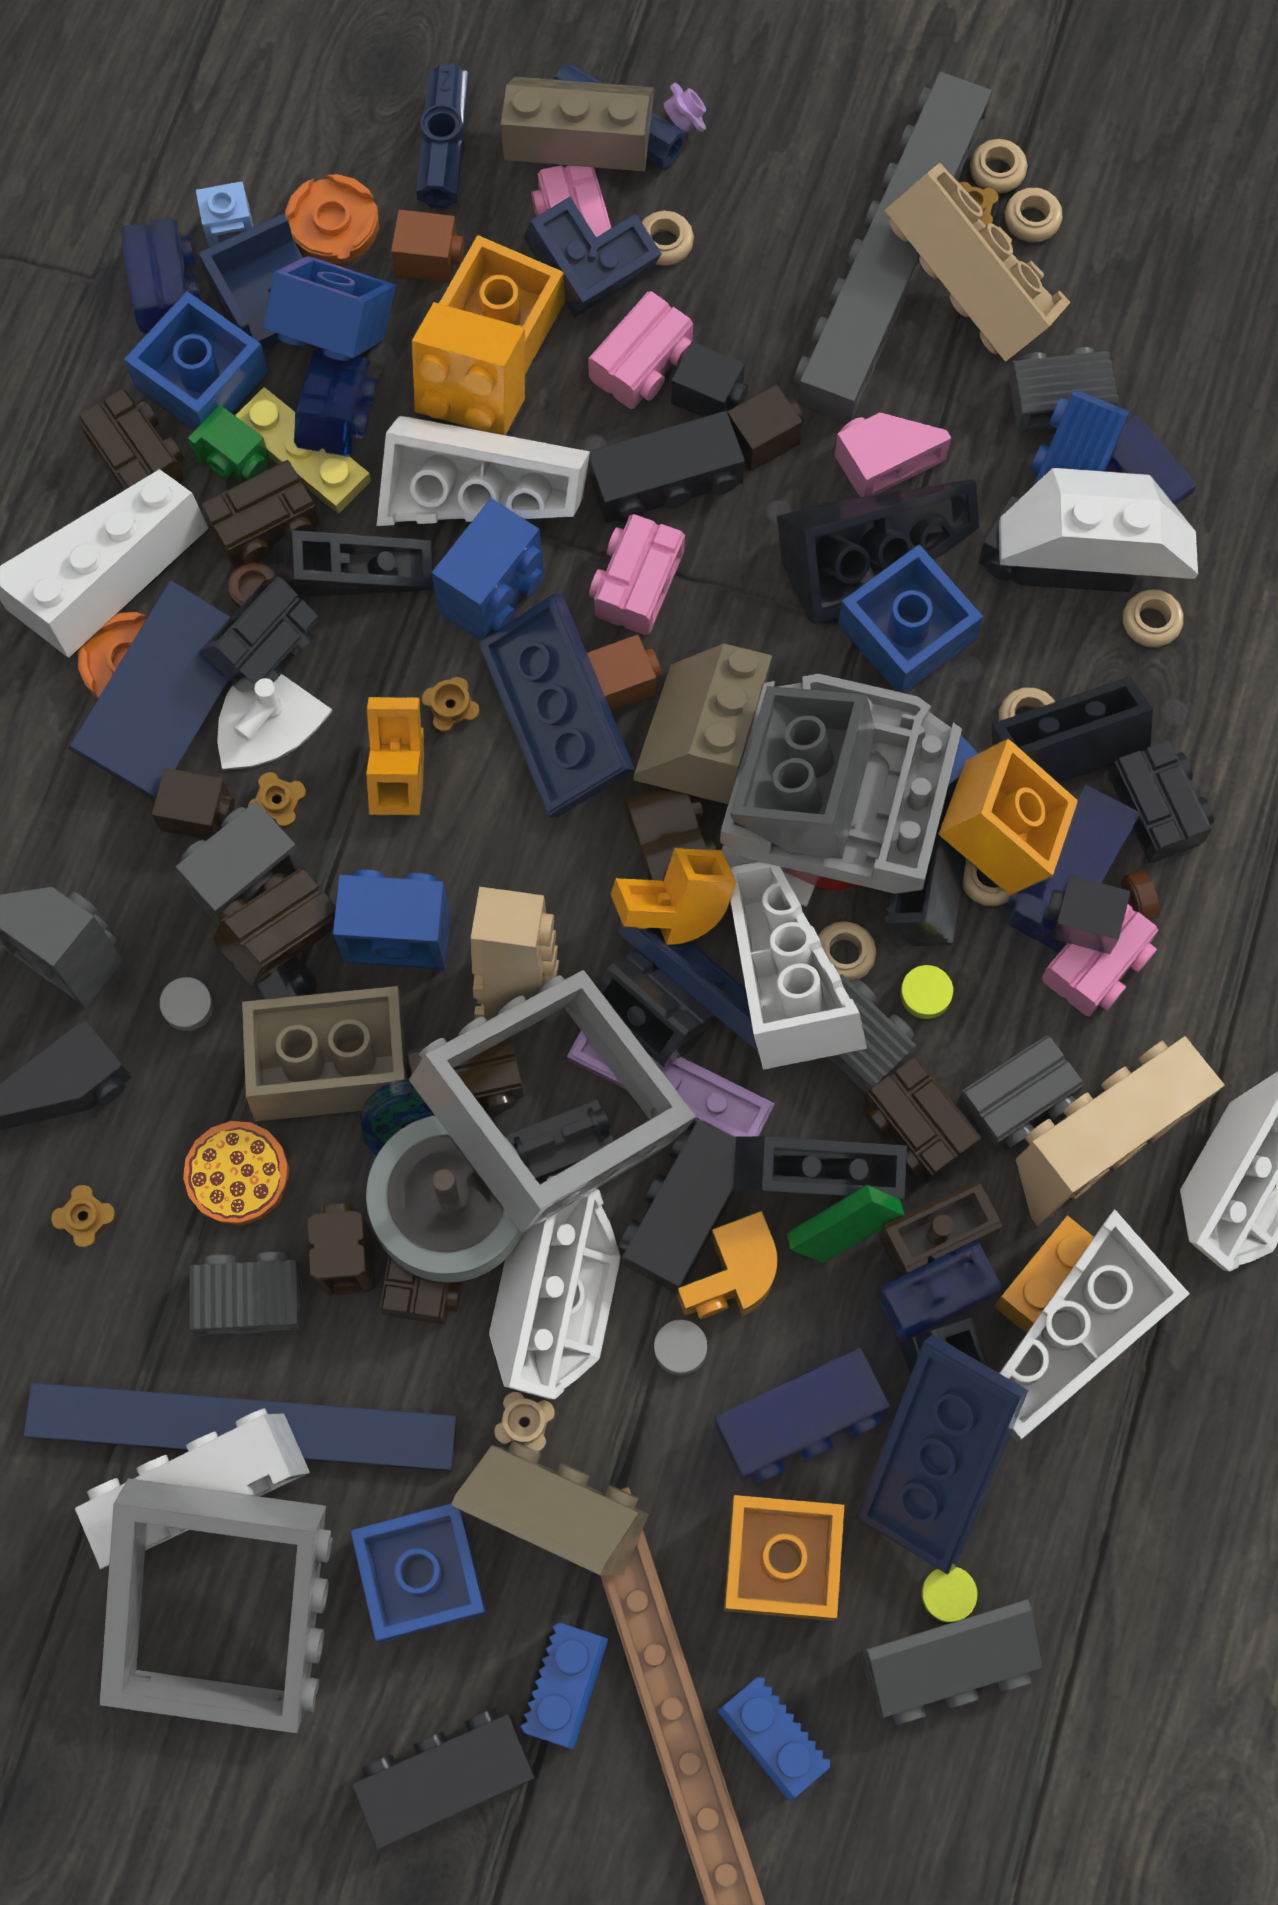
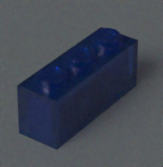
(1088, 852)
(802, 1417)

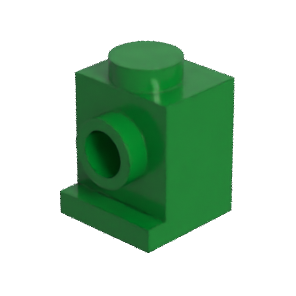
(229, 446)

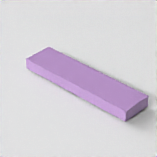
(706, 1093)

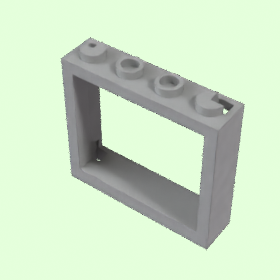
(485, 1145)
(226, 1514)

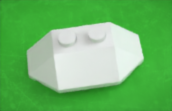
(1098, 526)
(1234, 1183)
(555, 1299)

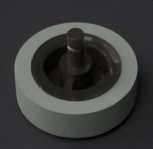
(436, 1208)

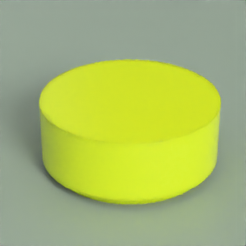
(926, 992)
(949, 1596)

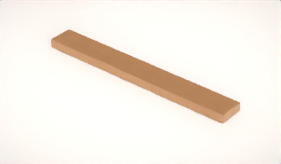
(680, 1733)

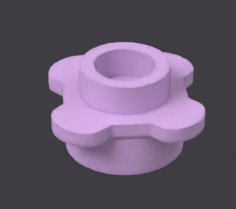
(685, 109)

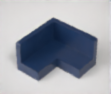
(591, 264)
(243, 272)

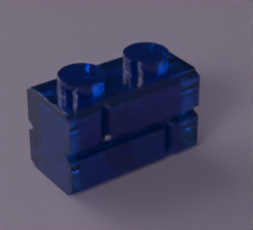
(157, 269)
(333, 404)
(938, 1291)

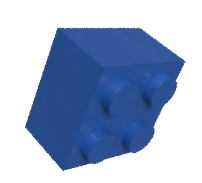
(328, 307)
(196, 362)
(489, 571)
(909, 620)
(392, 920)
(418, 1573)

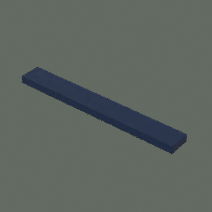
(178, 1419)

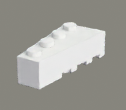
(100, 561)
(789, 982)
(1093, 1317)
(243, 1461)

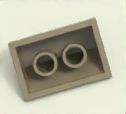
(576, 123)
(704, 722)
(321, 1051)
(553, 1508)

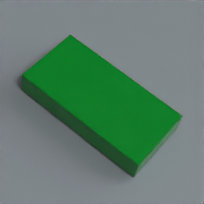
(844, 1224)

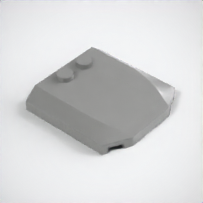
(896, 802)

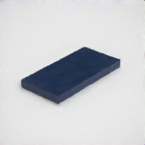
(155, 694)
(556, 706)
(941, 1453)

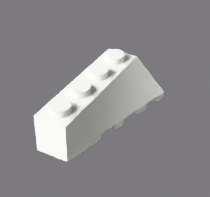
(453, 471)

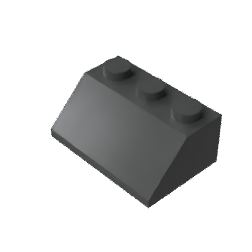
(805, 769)
(59, 940)
(953, 1662)

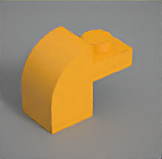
(395, 756)
(685, 903)
(747, 1274)

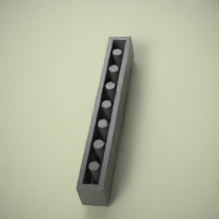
(884, 264)

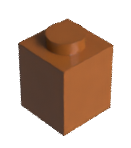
(426, 246)
(626, 672)

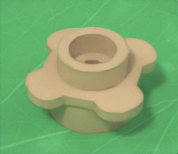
(518, 1407)

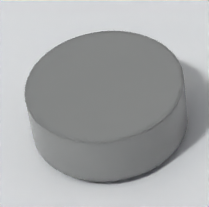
(186, 1004)
(680, 1347)

